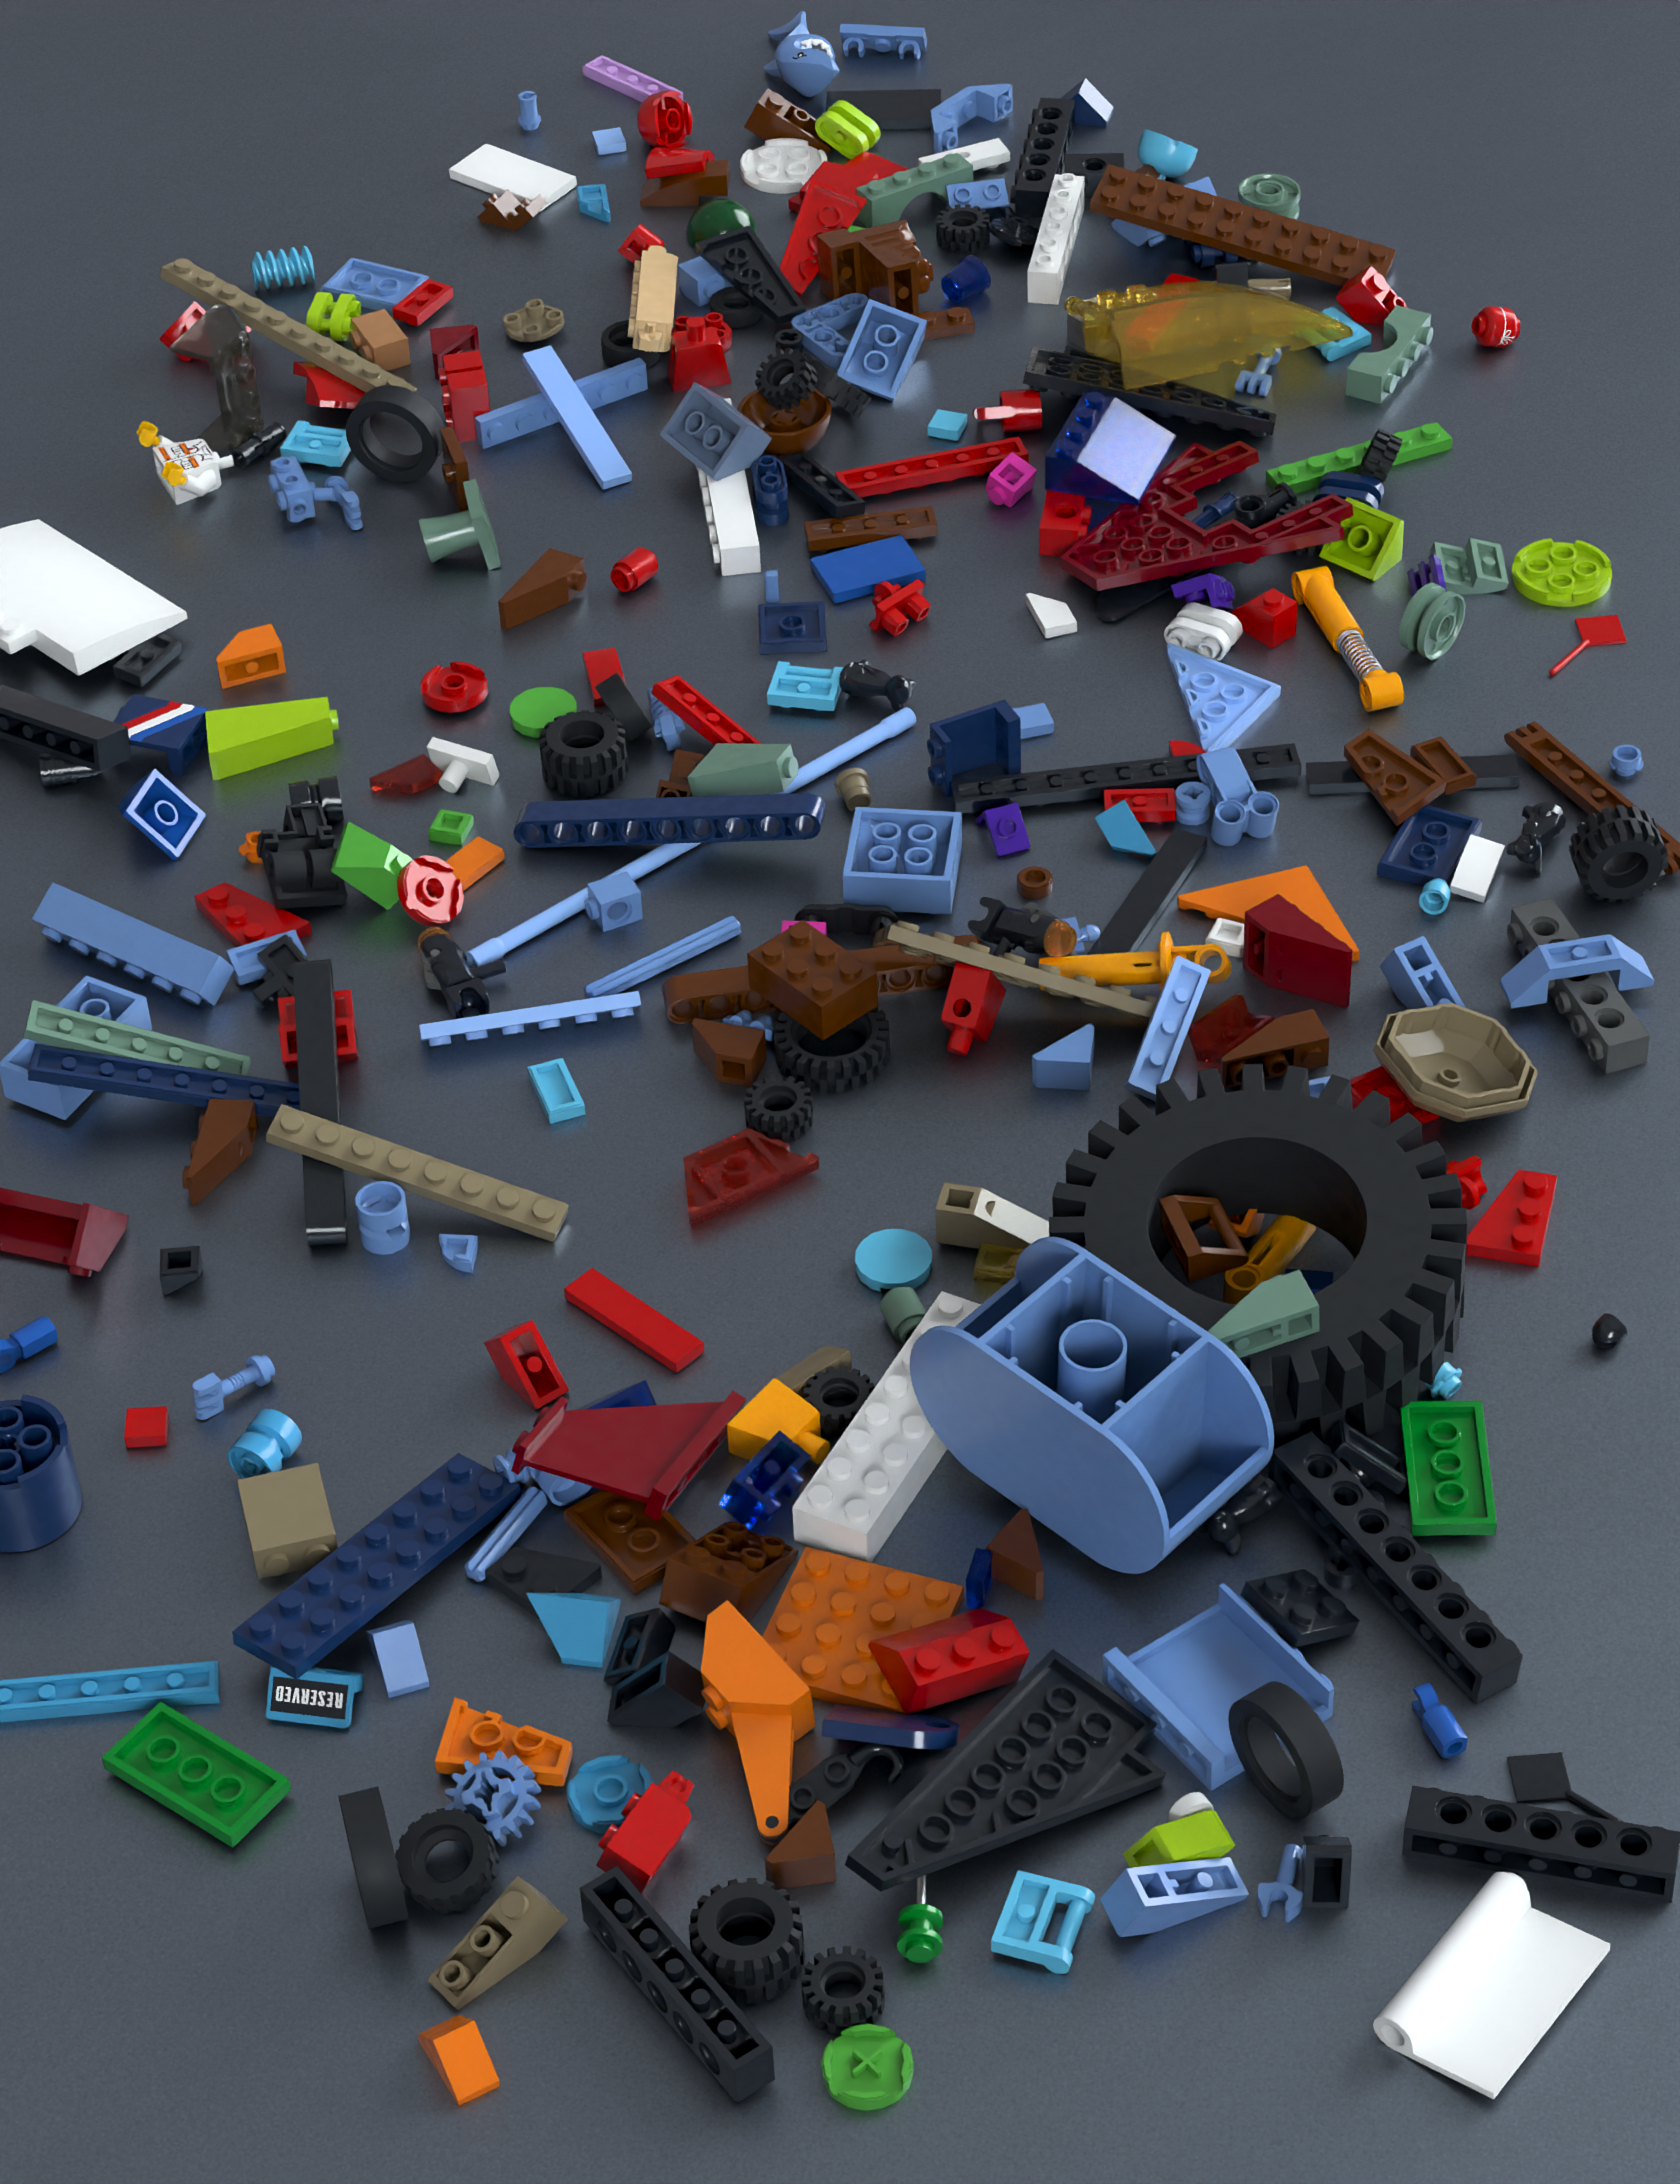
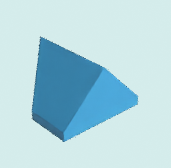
(578, 1624)

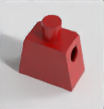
(696, 357)
(971, 1006)

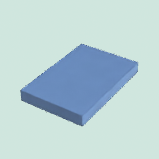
(373, 284)

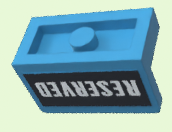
(314, 1698)

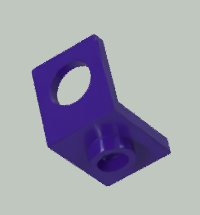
(1005, 829)

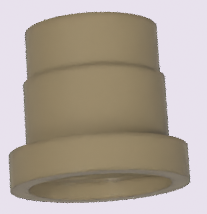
(854, 788)

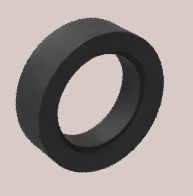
(375, 455)
(1318, 1767)
(373, 1857)

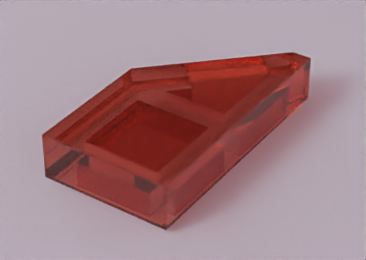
(408, 776)

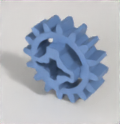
(508, 1805)

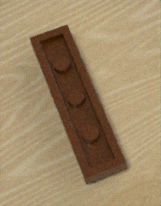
(871, 527)

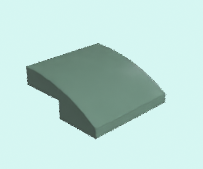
(1472, 569)

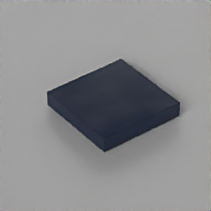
(792, 627)

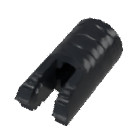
(60, 771)

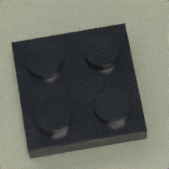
(1299, 1607)

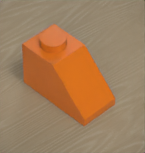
(251, 657)

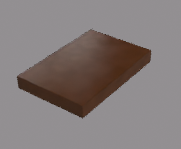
(626, 1538)

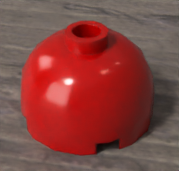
(664, 120)

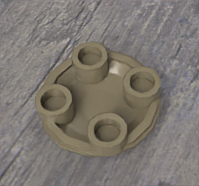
(533, 322)

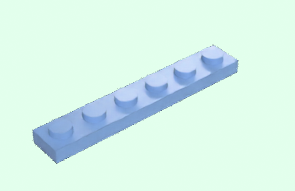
(546, 1016)

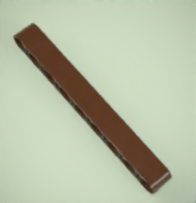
(727, 990)

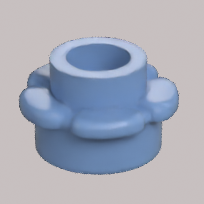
(1626, 760)

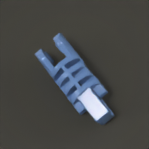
(665, 722)

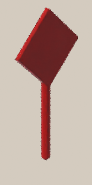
(1594, 632)

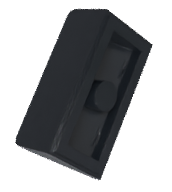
(640, 1642)

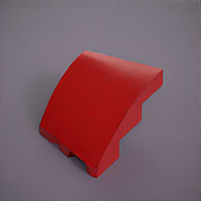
(676, 161)
(325, 388)

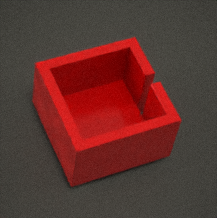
(463, 392)

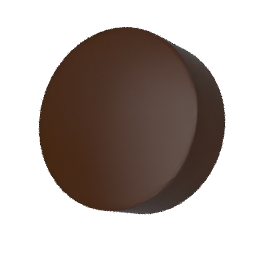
(1034, 882)

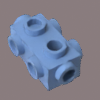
(294, 491)

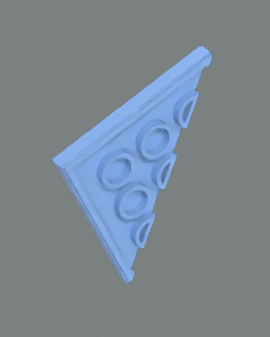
(1218, 696)

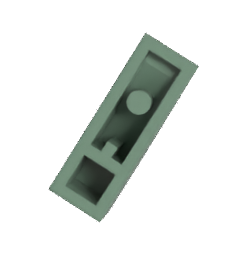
(1269, 1316)

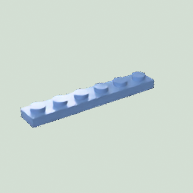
(536, 413)

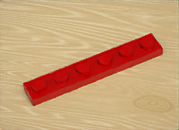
(930, 467)

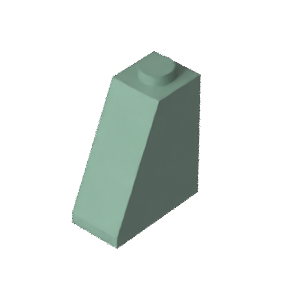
(744, 770)

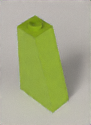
(267, 733)

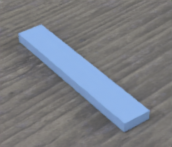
(576, 417)

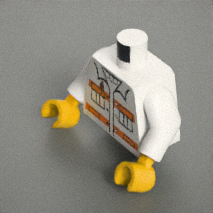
(185, 467)

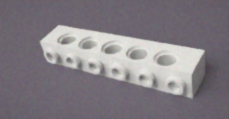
(1056, 239)

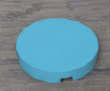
(893, 1259)

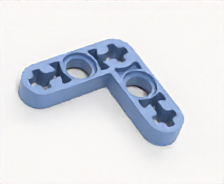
(818, 327)

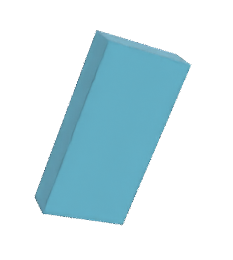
(556, 1090)

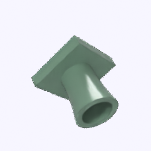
(462, 530)

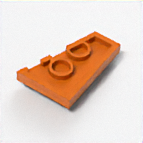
(473, 1732)

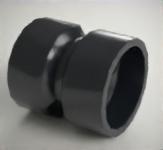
(323, 791)

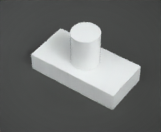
(461, 763)

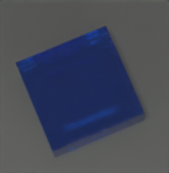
(979, 1578)

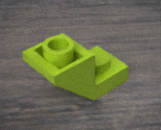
(1182, 1840)

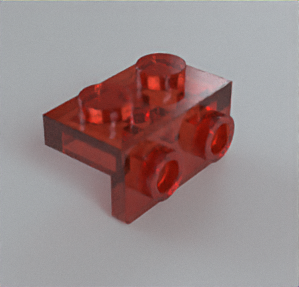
(1225, 1029)

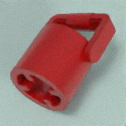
(1017, 410)

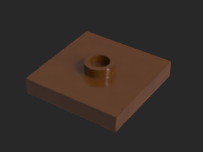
(454, 467)

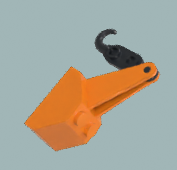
(766, 1712)

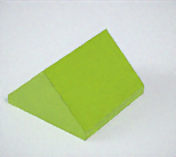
(1370, 544)

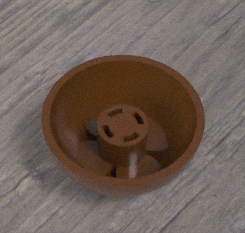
(791, 429)

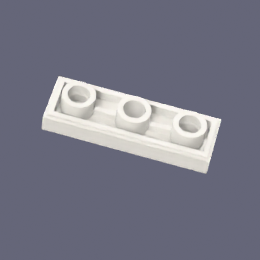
(981, 155)

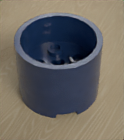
(36, 1475)

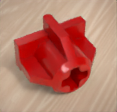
(637, 241)

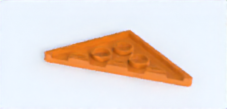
(1295, 885)

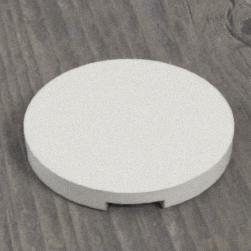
(780, 165)

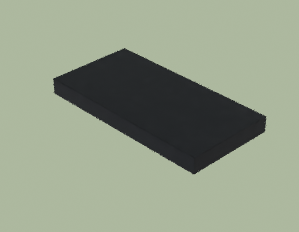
(892, 107)

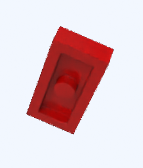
(422, 302)
(1146, 804)

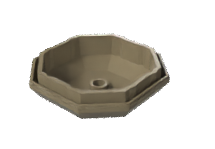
(1455, 1062)

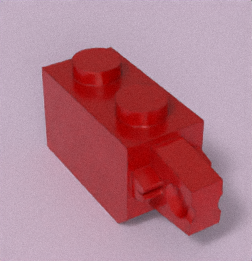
(649, 1831)

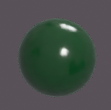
(716, 219)

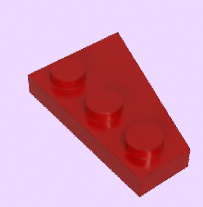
(1516, 1221)

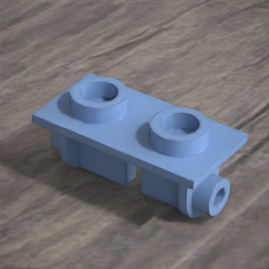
(980, 193)

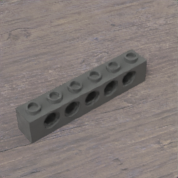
(1588, 1001)

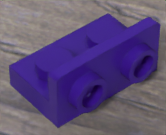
(1206, 589)

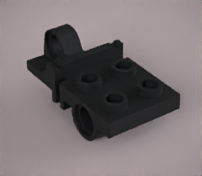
(301, 860)

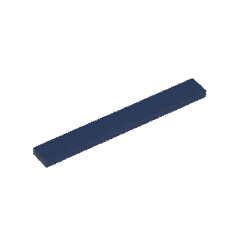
(157, 1080)

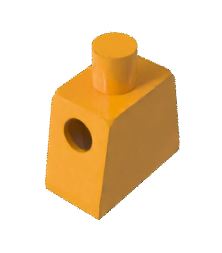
(774, 1410)

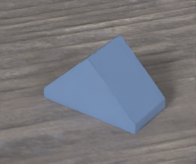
(1066, 1062)
(398, 1658)

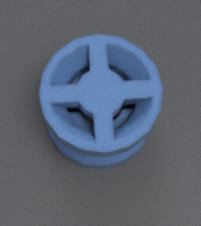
(1192, 803)

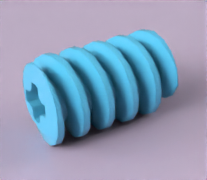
(282, 267)

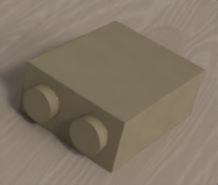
(287, 1520)

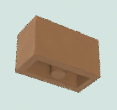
(380, 340)

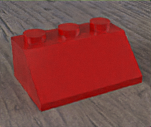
(950, 1658)

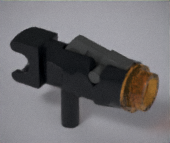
(1026, 928)
(447, 971)

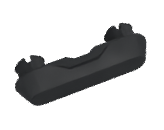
(849, 917)

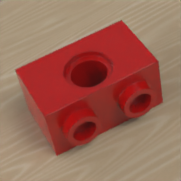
(1062, 522)

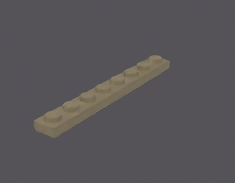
(417, 1173)

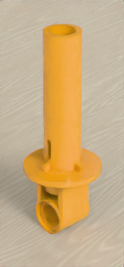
(1139, 967)

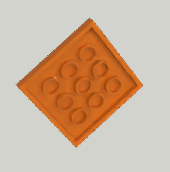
(841, 1606)

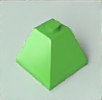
(369, 864)

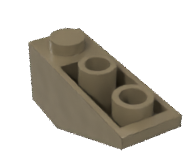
(976, 1217)
(498, 1943)

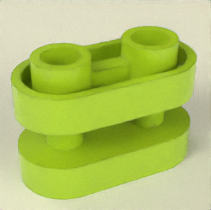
(847, 129)
(333, 316)

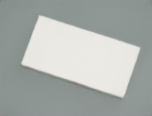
(499, 170)

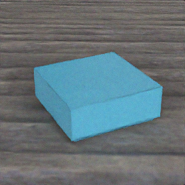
(947, 425)

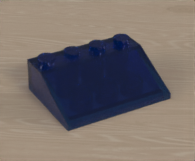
(1106, 451)

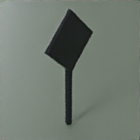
(1546, 1779)

